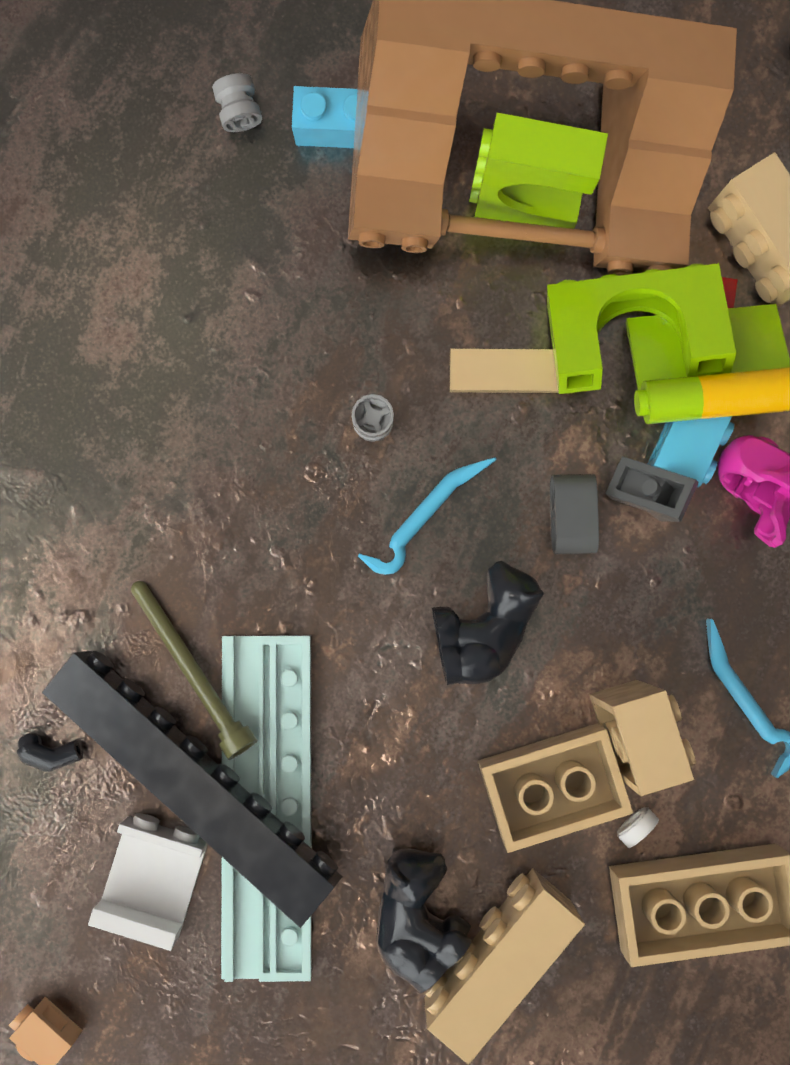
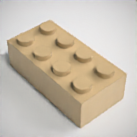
(702, 904)
(501, 964)

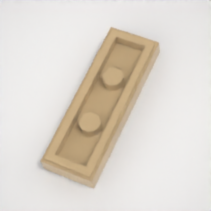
(503, 371)

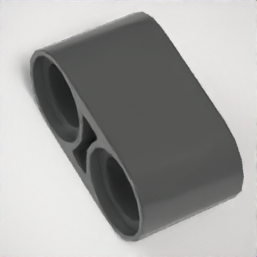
(574, 514)

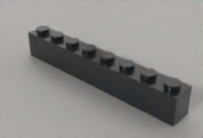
(194, 785)

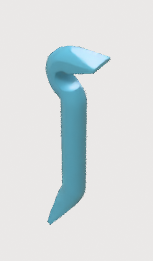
(422, 515)
(745, 700)

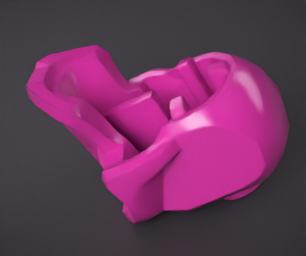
(759, 475)

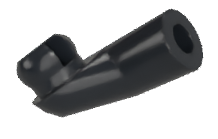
(44, 758)

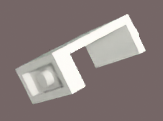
(150, 882)

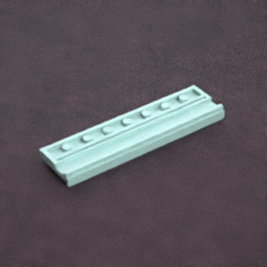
(269, 691)

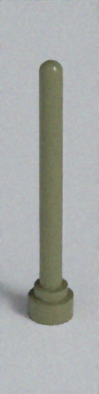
(233, 735)

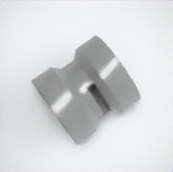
(238, 107)
(370, 411)

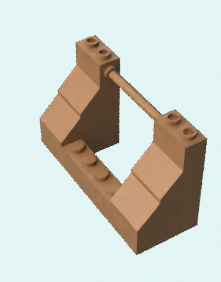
(660, 107)

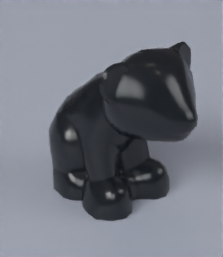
(484, 646)
(407, 935)

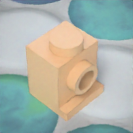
(43, 1033)

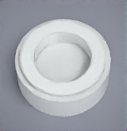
(637, 827)

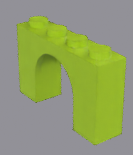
(536, 171)
(685, 297)

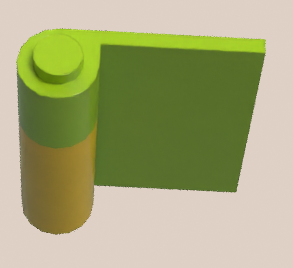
(754, 386)

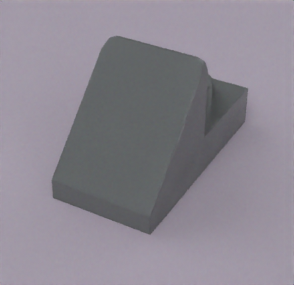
(652, 489)

